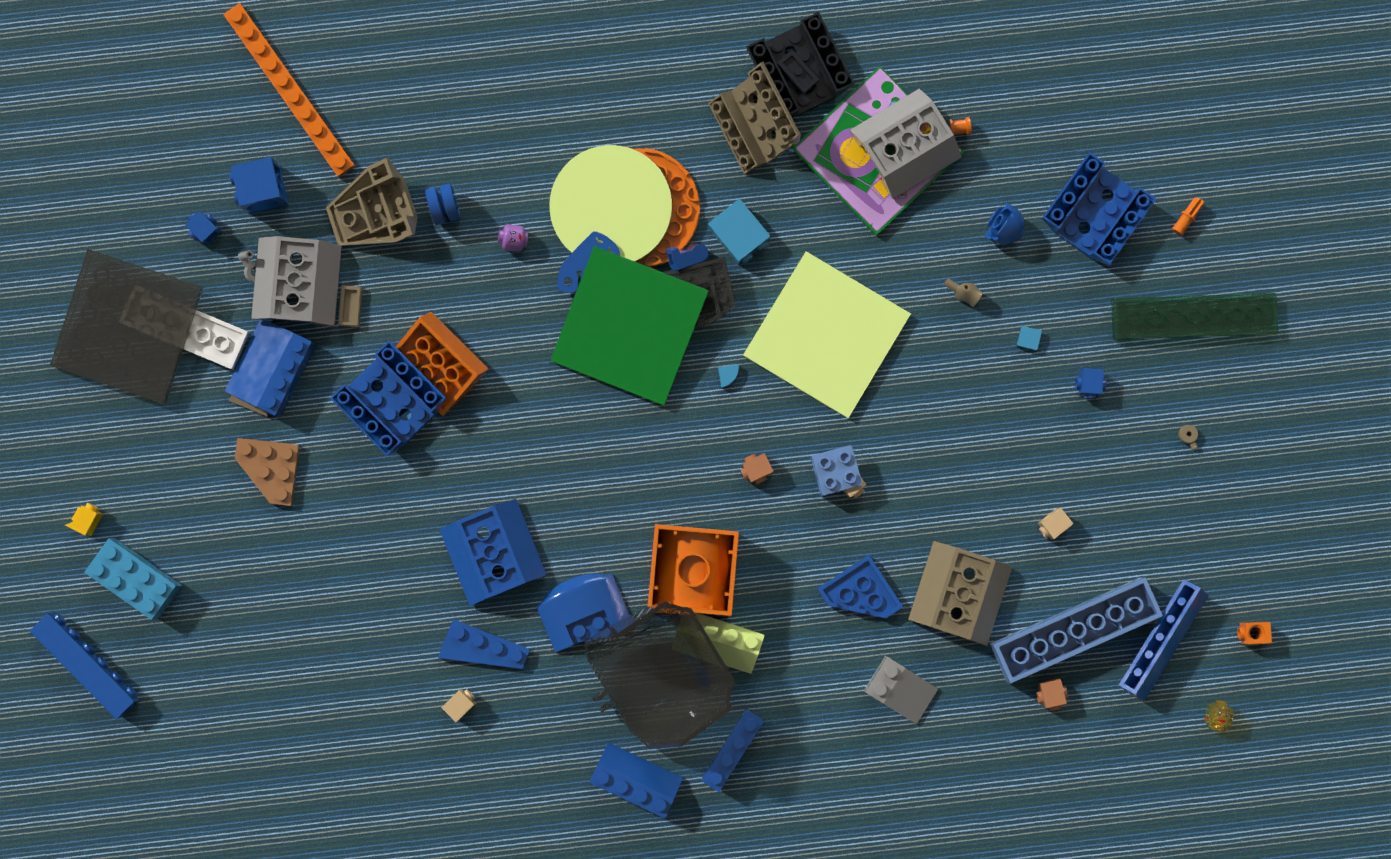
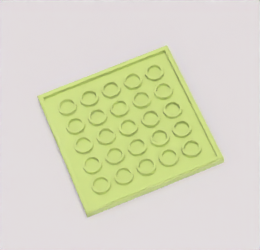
(826, 334)

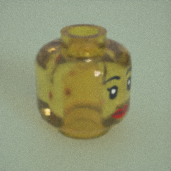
(1219, 716)

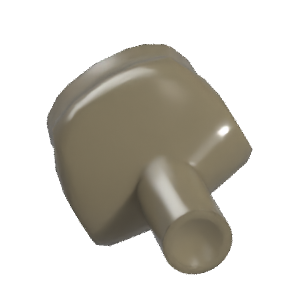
(965, 292)

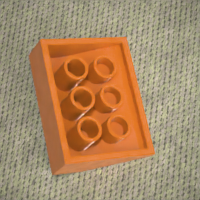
(441, 359)

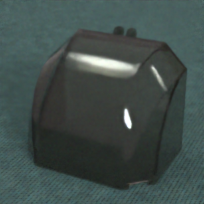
(661, 674)

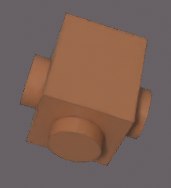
(756, 468)
(1051, 694)

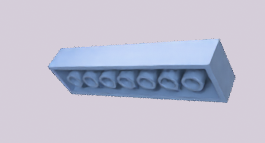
(1076, 630)

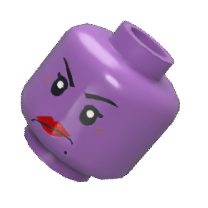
(513, 238)

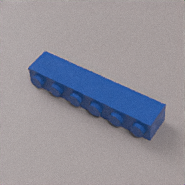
(1163, 640)
(85, 665)

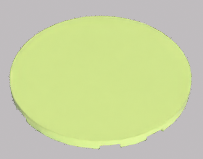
(612, 194)

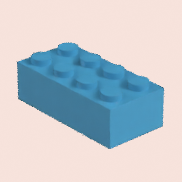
(133, 579)

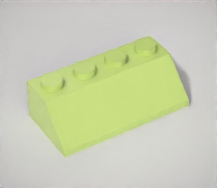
(735, 644)

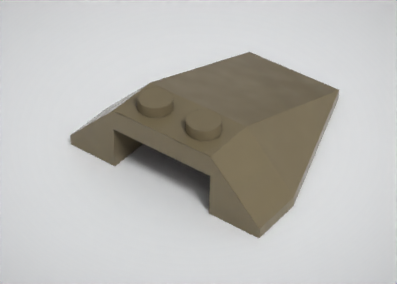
(374, 208)

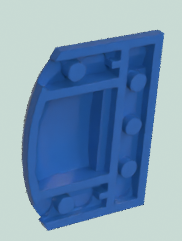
(581, 609)

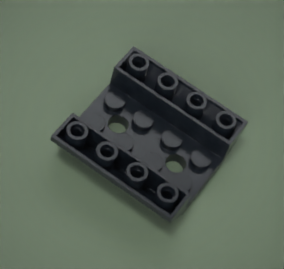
(817, 51)

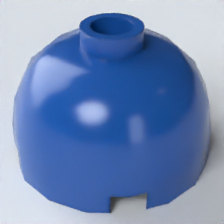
(1006, 225)

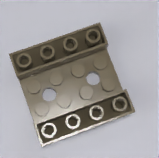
(750, 124)
(945, 588)

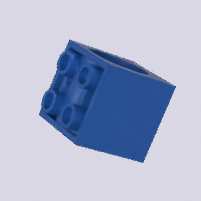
(258, 185)

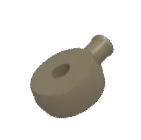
(1188, 439)

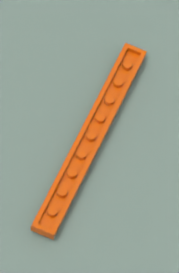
(289, 90)

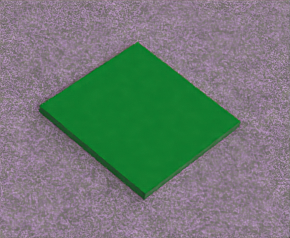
(629, 325)

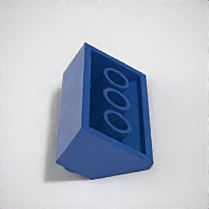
(636, 780)

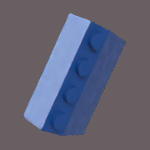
(270, 367)

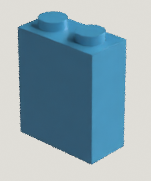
(739, 232)

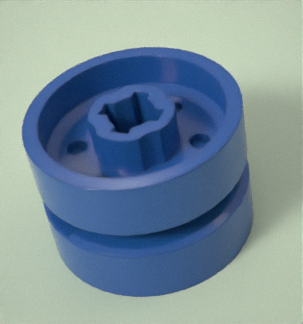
(442, 204)

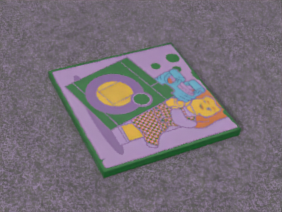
(848, 168)

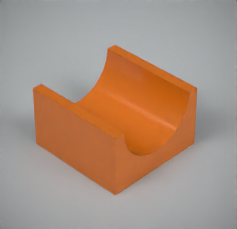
(694, 568)

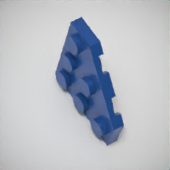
(861, 590)

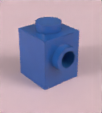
(202, 227)
(1090, 383)

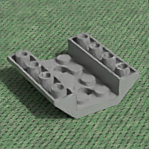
(916, 153)
(312, 280)

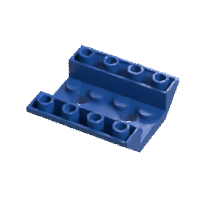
(1108, 221)
(380, 412)
(506, 545)

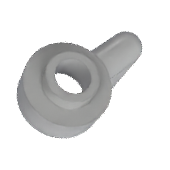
(245, 257)

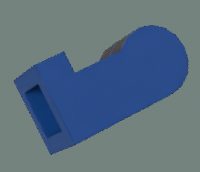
(691, 255)

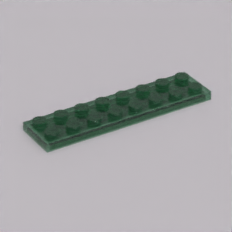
(1194, 316)

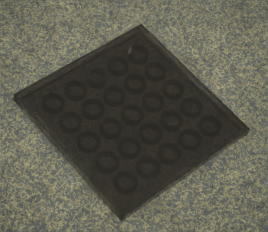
(126, 326)

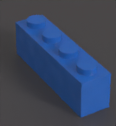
(732, 750)

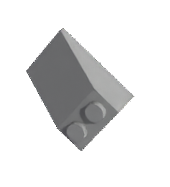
(900, 689)

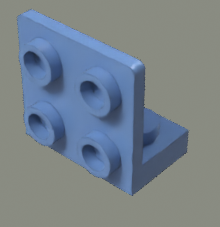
(836, 470)

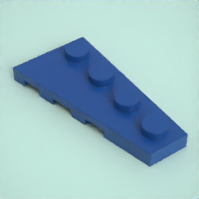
(478, 646)

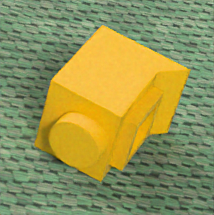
(85, 519)

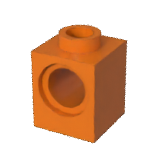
(1263, 633)

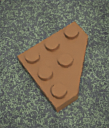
(270, 467)

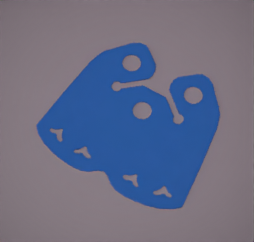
(579, 259)

